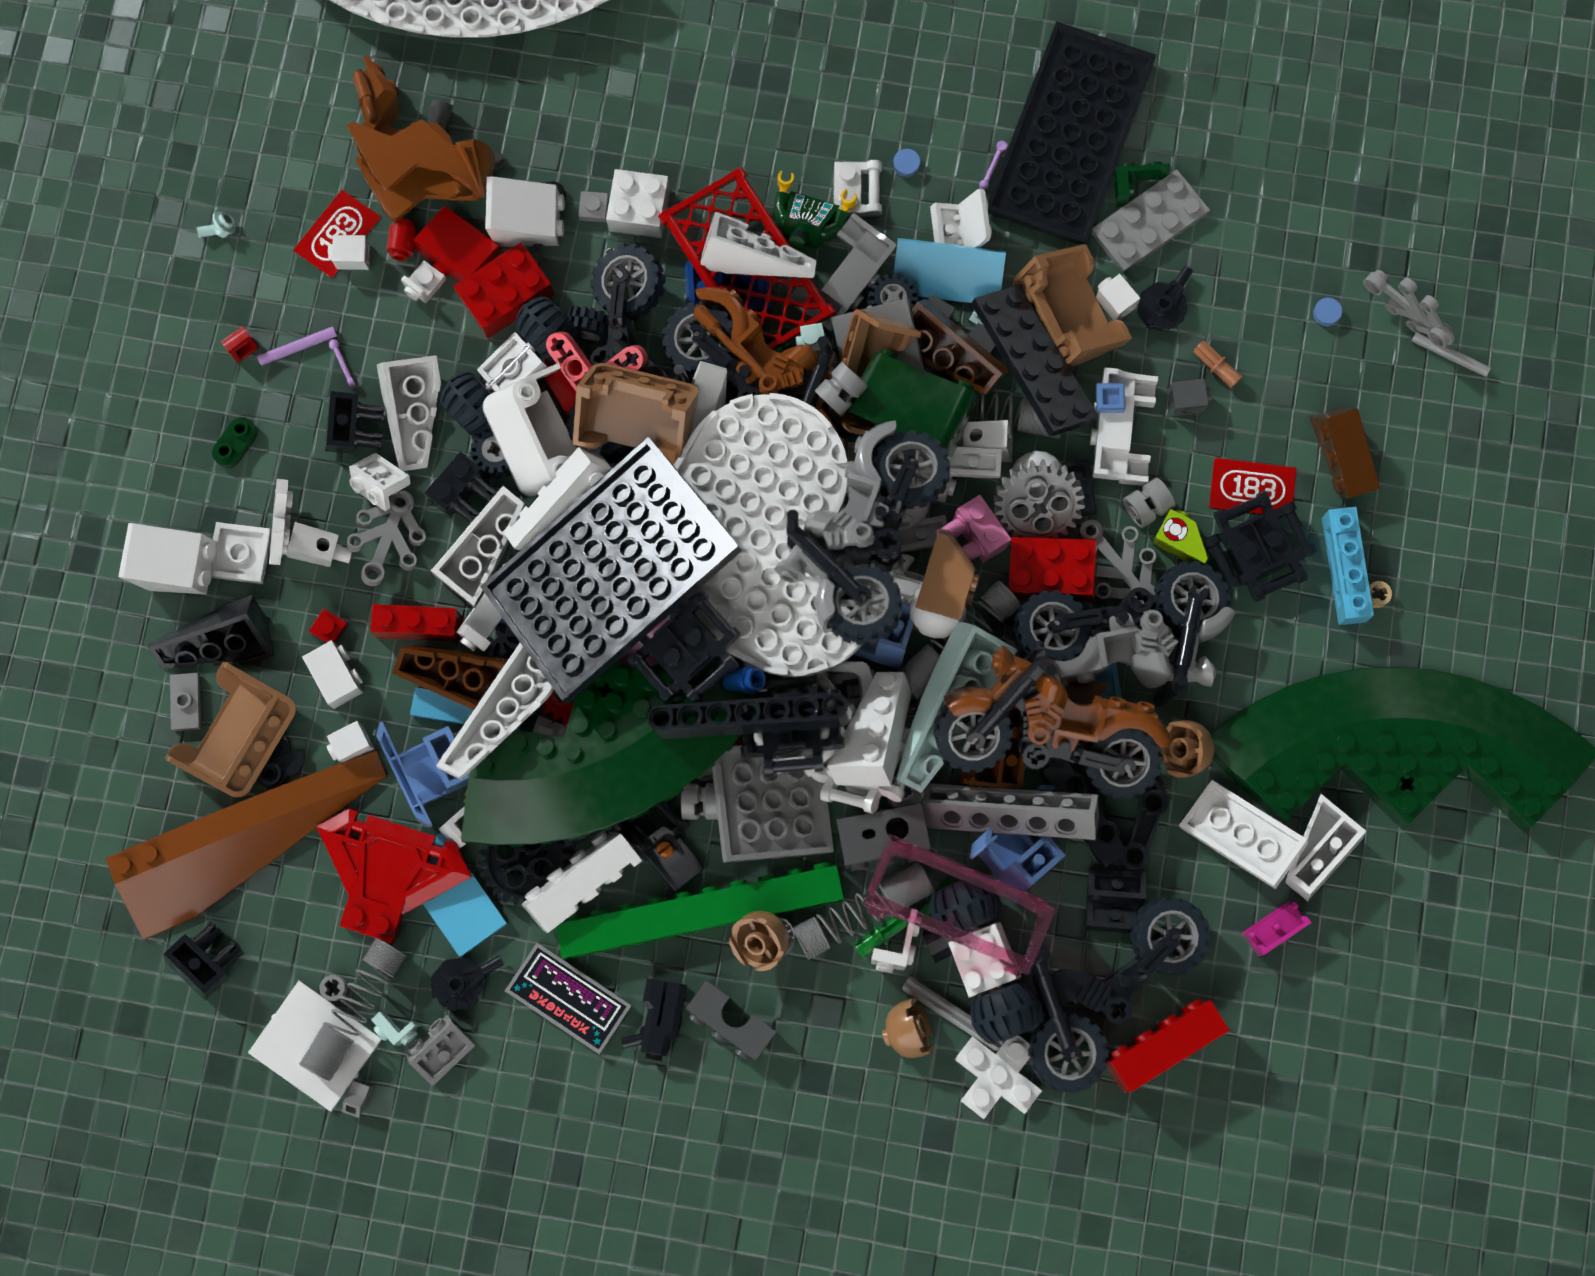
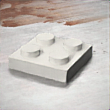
(240, 552)

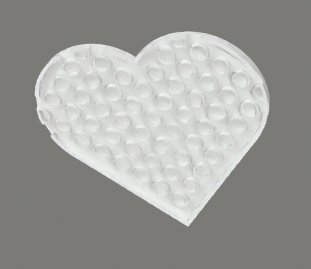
(749, 471)

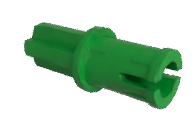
(879, 936)

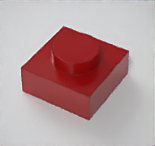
(328, 627)

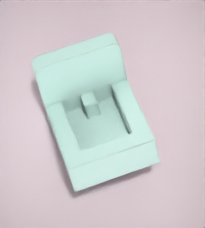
(387, 1029)

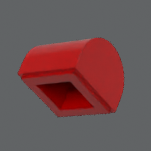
(239, 344)

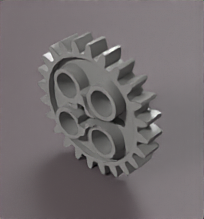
(1039, 501)

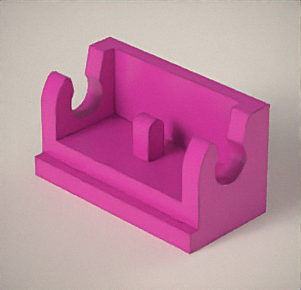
(1275, 928)

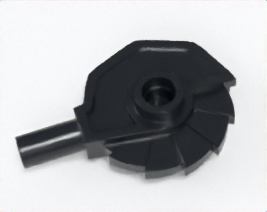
(1164, 303)
(459, 981)

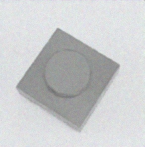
(593, 206)

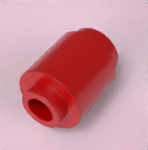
(400, 240)

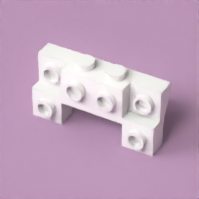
(1114, 431)

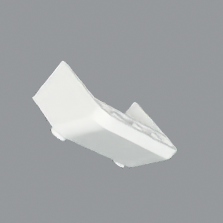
(516, 435)

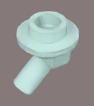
(222, 226)

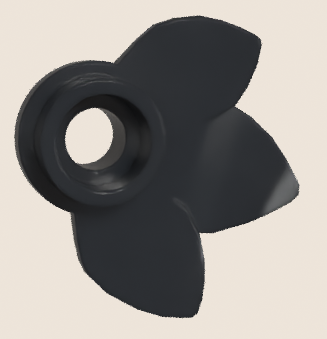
(283, 762)

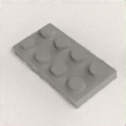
(1150, 221)

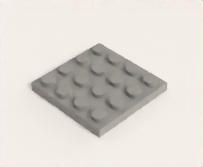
(768, 814)

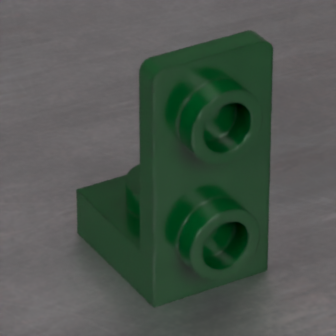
(1131, 172)

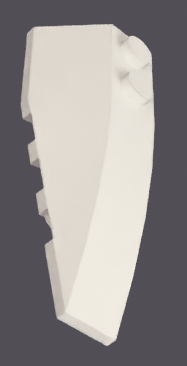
(506, 704)

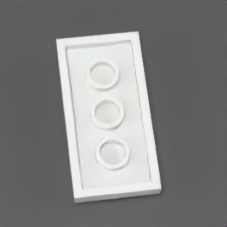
(1243, 834)

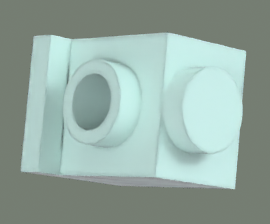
(810, 336)

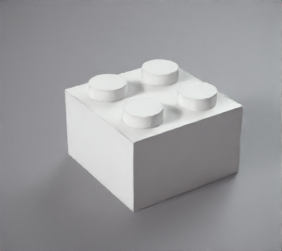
(637, 202)

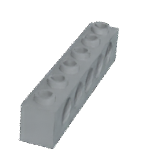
(1011, 811)

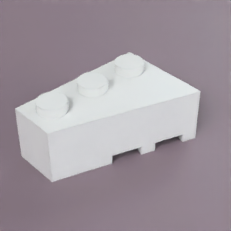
(1331, 840)

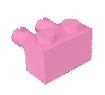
(980, 529)

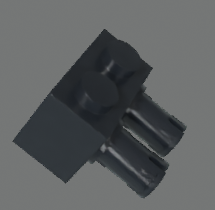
(341, 428)
(456, 484)
(195, 967)

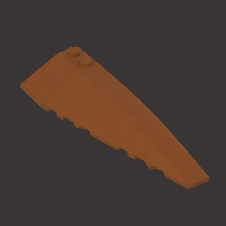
(202, 861)

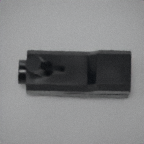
(652, 1038)

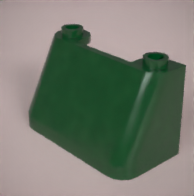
(914, 400)

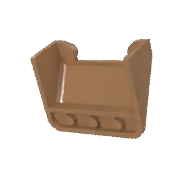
(239, 736)

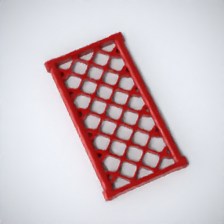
(739, 175)

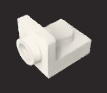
(423, 282)

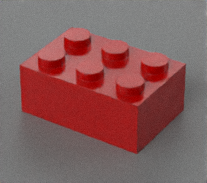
(502, 288)
(1053, 565)

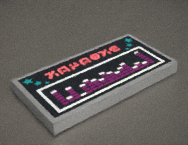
(568, 998)

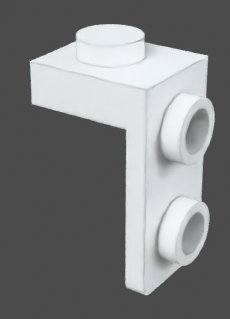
(479, 625)

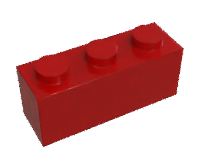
(415, 623)

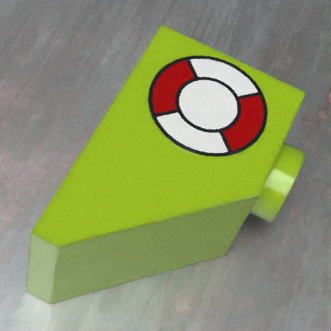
(1181, 537)

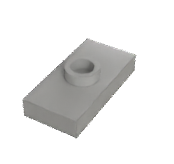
(185, 701)

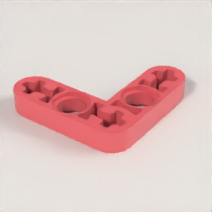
(571, 346)

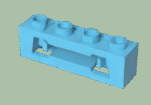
(1347, 566)

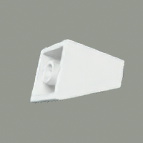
(523, 212)
(167, 559)

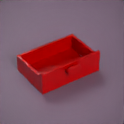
(455, 245)

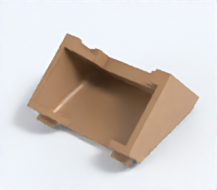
(1067, 305)
(633, 405)

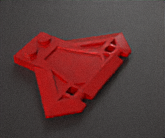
(387, 870)

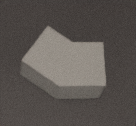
(356, 1098)

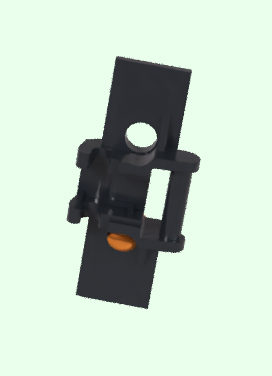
(662, 846)

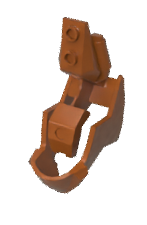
(413, 161)

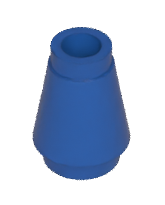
(745, 680)

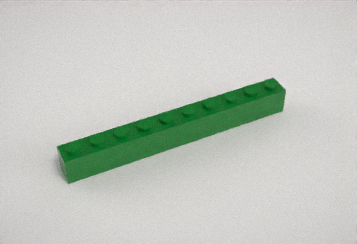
(698, 912)

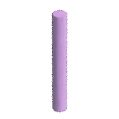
(296, 346)

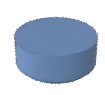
(906, 163)
(1327, 312)

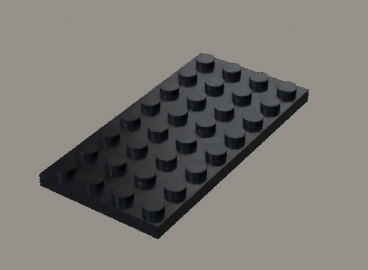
(1070, 134)

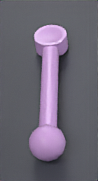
(1001, 148)
(334, 345)

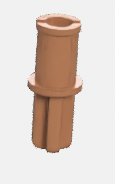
(1217, 364)

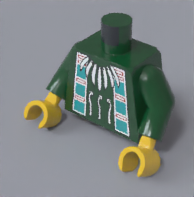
(808, 219)

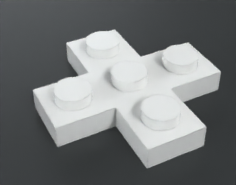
(281, 522)
(997, 1075)

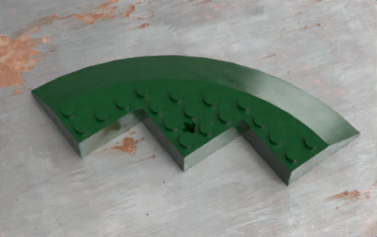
(1396, 729)
(601, 770)

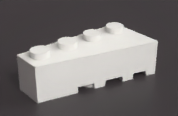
(572, 480)
(479, 548)
(874, 734)
(580, 879)

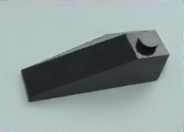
(225, 635)

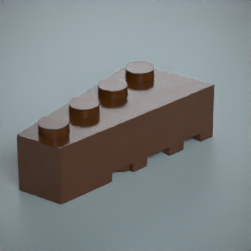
(953, 351)
(448, 672)

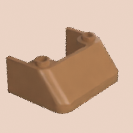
(864, 337)
(947, 579)

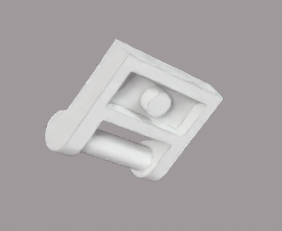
(848, 176)

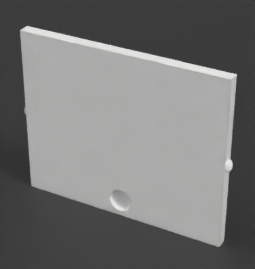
(292, 1032)

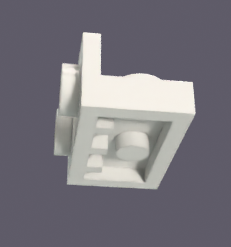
(377, 479)

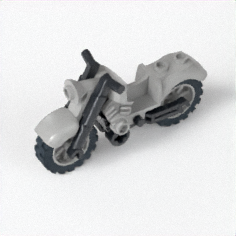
(865, 532)
(1133, 631)

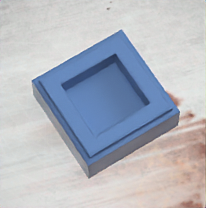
(1110, 397)

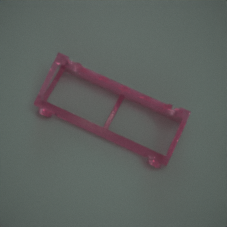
(1013, 962)

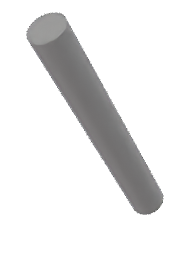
(1451, 354)

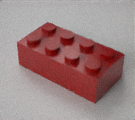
(1166, 1046)

